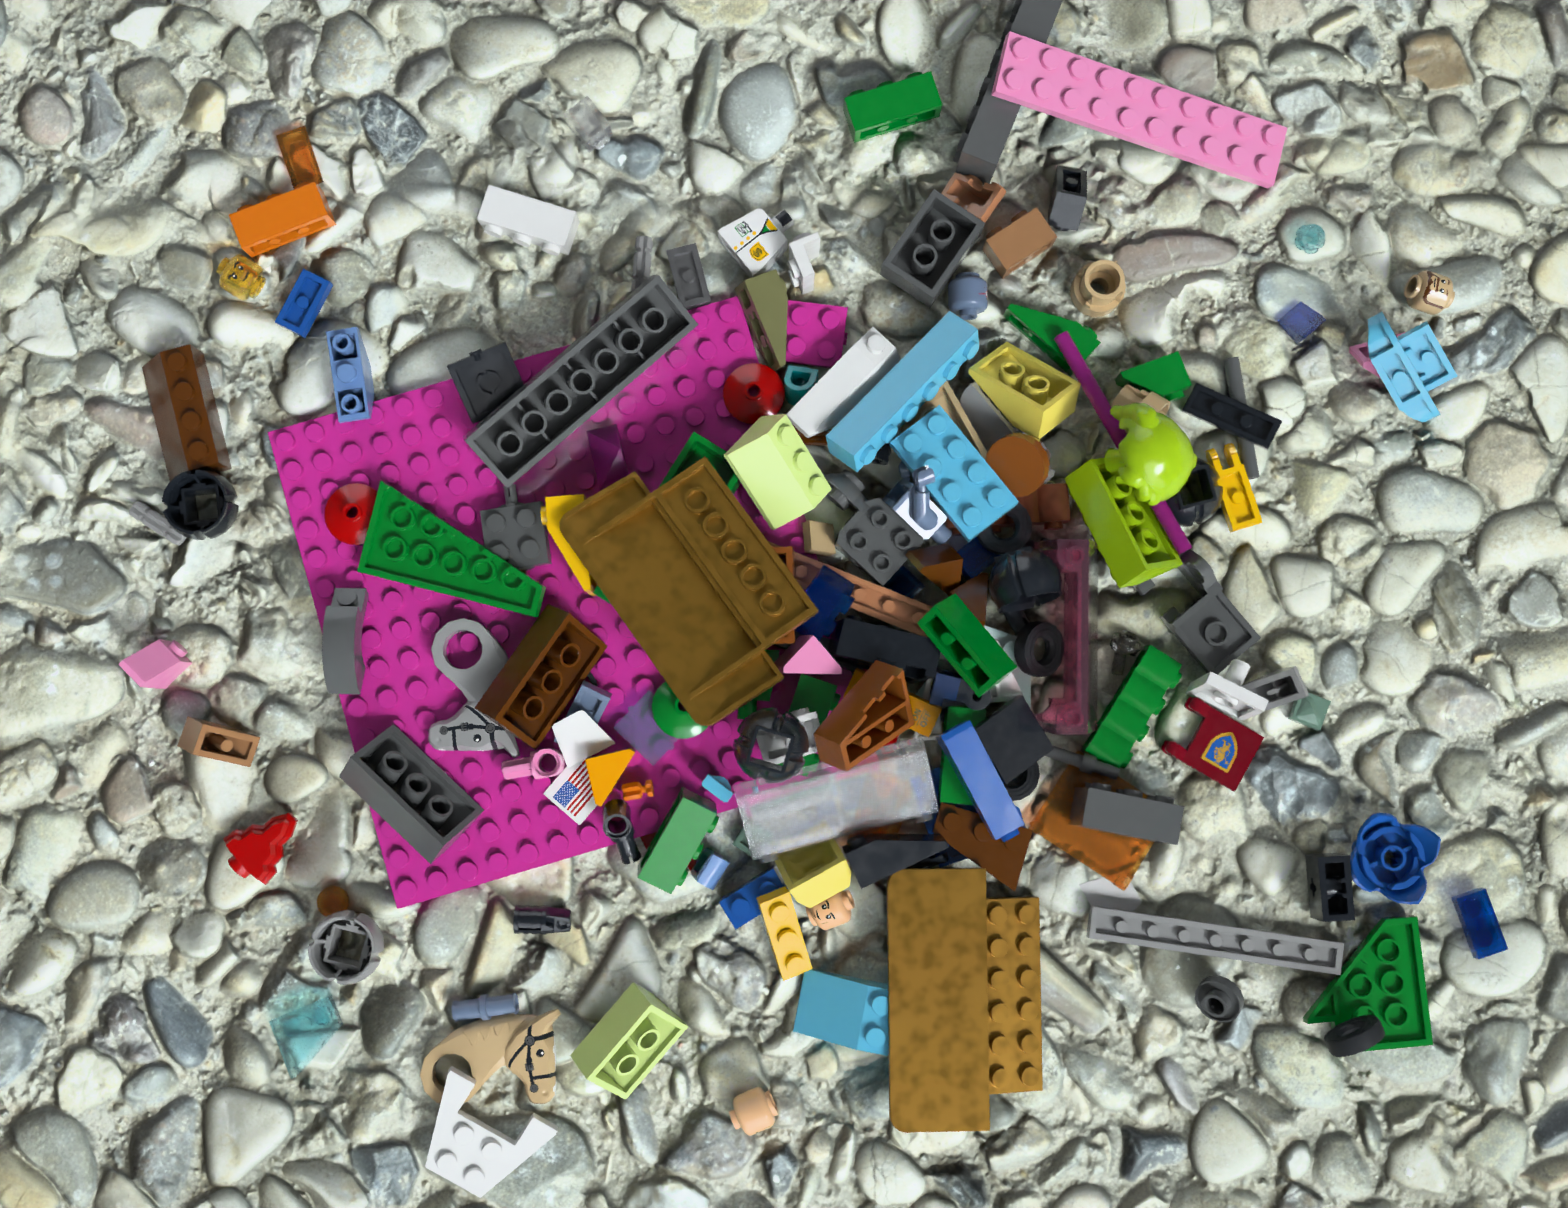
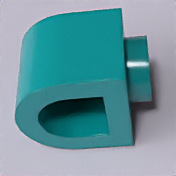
(798, 382)

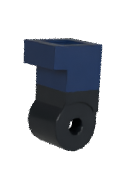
(953, 687)

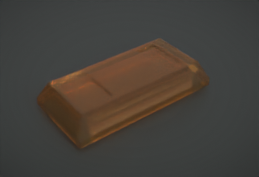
(299, 156)

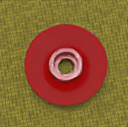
(751, 408)
(341, 526)

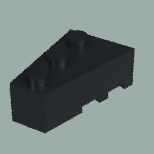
(864, 643)

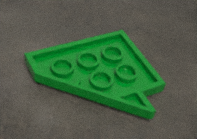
(1383, 981)

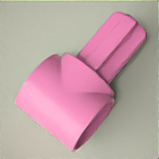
(532, 765)

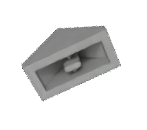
(1279, 687)

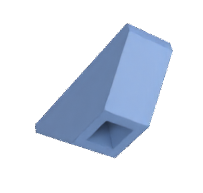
(350, 375)

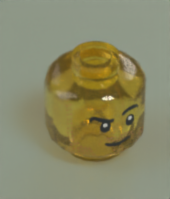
(241, 277)

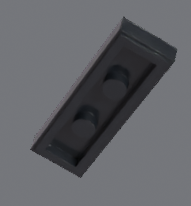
(1232, 416)

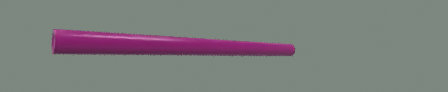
(1111, 424)

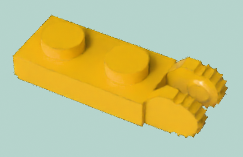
(1237, 498)

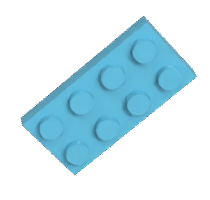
(964, 481)

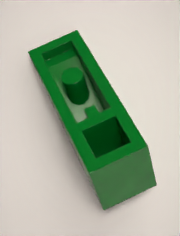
(1044, 327)

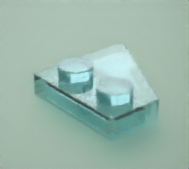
(305, 1032)

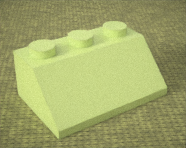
(777, 470)
(628, 1041)

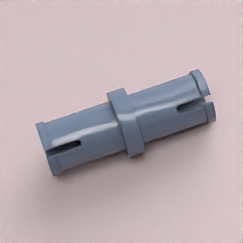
(485, 1007)

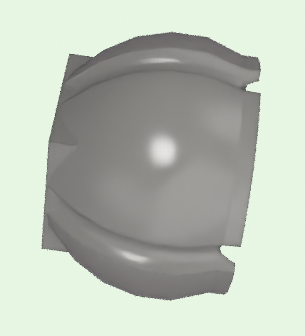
(326, 941)

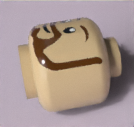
(1429, 292)

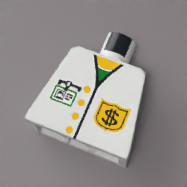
(756, 240)

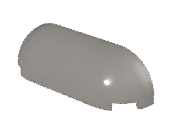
(988, 419)

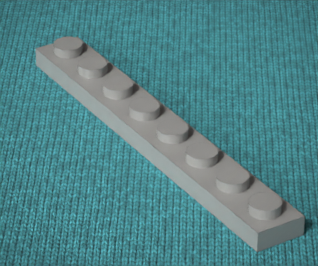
(1215, 940)

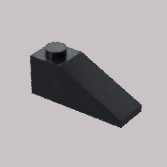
(884, 854)

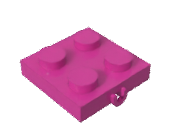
(815, 334)

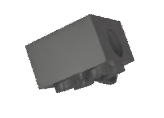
(875, 535)

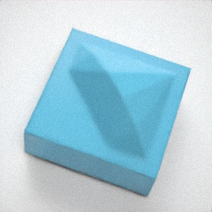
(718, 786)

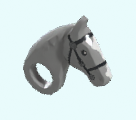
(468, 727)

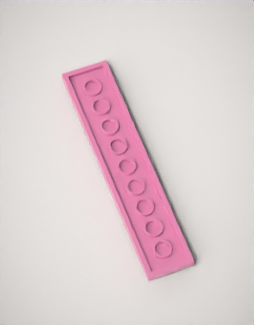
(1138, 110)

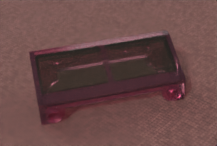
(1078, 708)

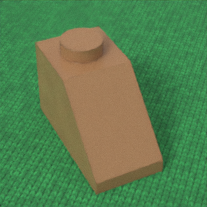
(218, 742)

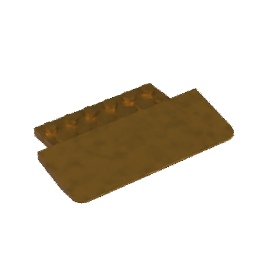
(691, 584)
(959, 998)

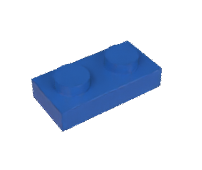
(304, 303)

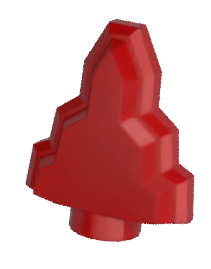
(260, 847)

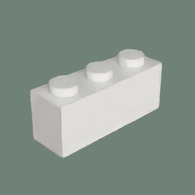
(528, 221)

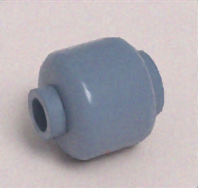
(967, 295)

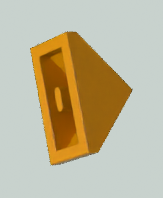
(605, 772)

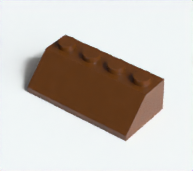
(185, 411)
(541, 676)

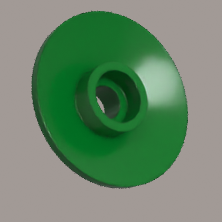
(670, 718)

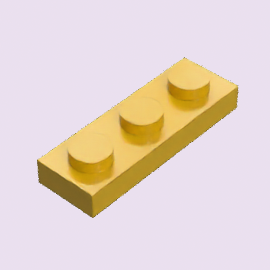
(784, 933)

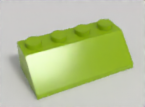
(1121, 525)

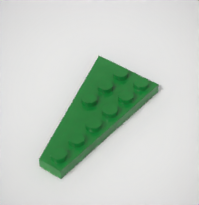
(427, 552)

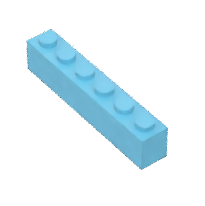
(903, 391)

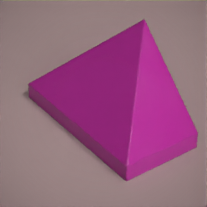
(607, 455)

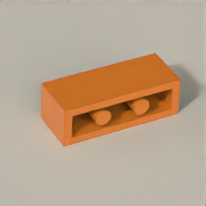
(282, 219)

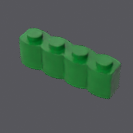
(1132, 706)

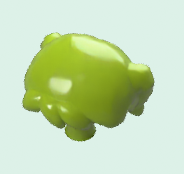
(1153, 455)

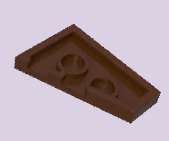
(970, 837)

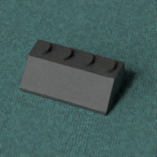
(410, 793)

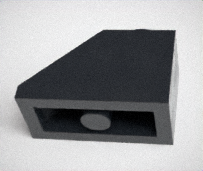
(1067, 198)

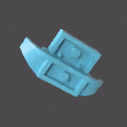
(1409, 365)

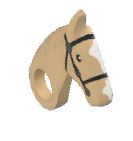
(511, 1040)

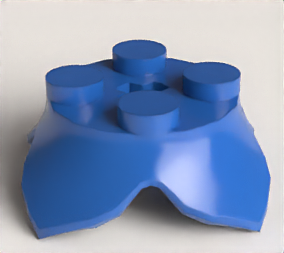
(1412, 851)

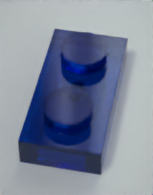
(1479, 923)

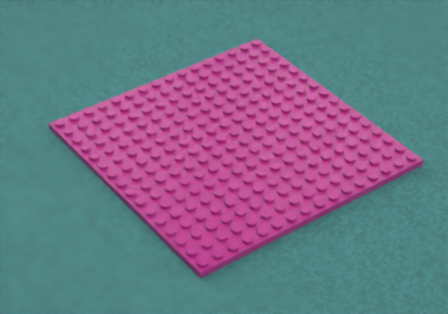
(421, 452)

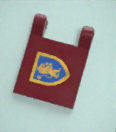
(1219, 746)

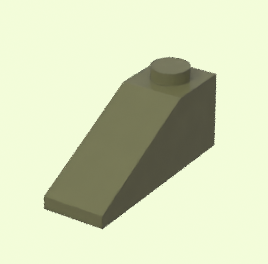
(766, 309)

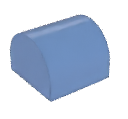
(709, 868)

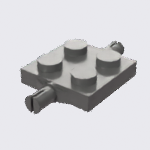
(517, 532)

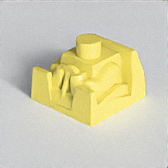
(814, 872)

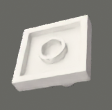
(1227, 692)

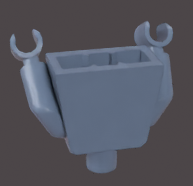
(914, 504)

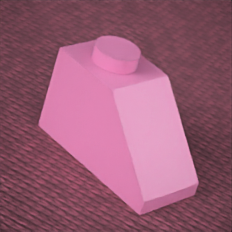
(156, 664)

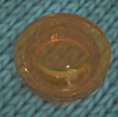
(332, 900)

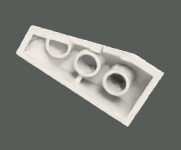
(844, 384)

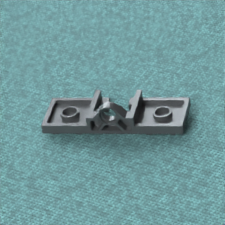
(1211, 626)

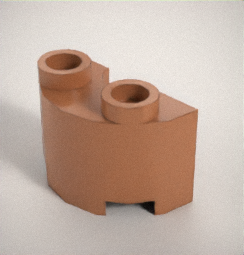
(973, 195)

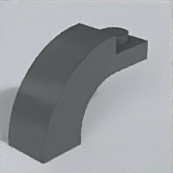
(342, 641)

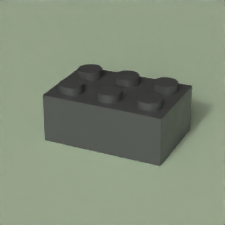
(932, 248)
(1126, 813)

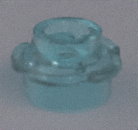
(1313, 231)

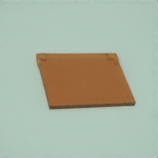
(1106, 853)

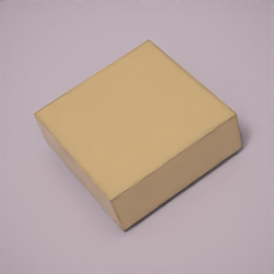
(819, 538)

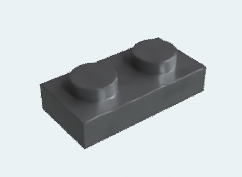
(688, 276)

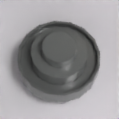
(1219, 998)

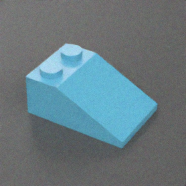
(844, 1011)

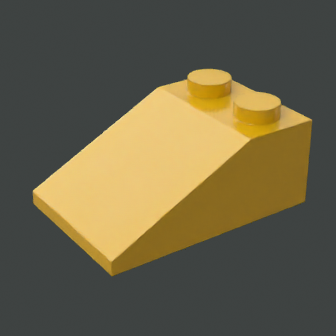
(550, 516)

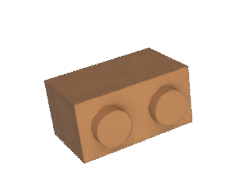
(1018, 242)

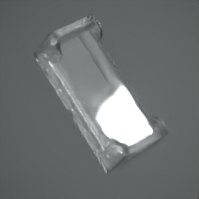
(833, 803)

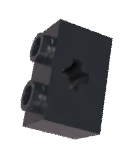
(1330, 887)

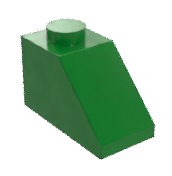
(1163, 376)

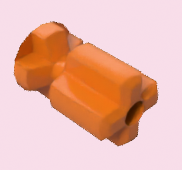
(635, 790)

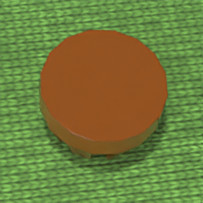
(1019, 462)

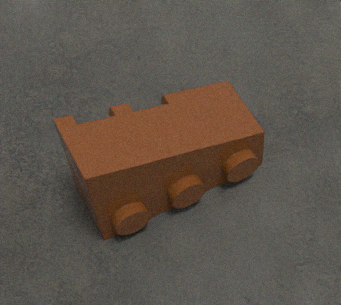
(865, 718)

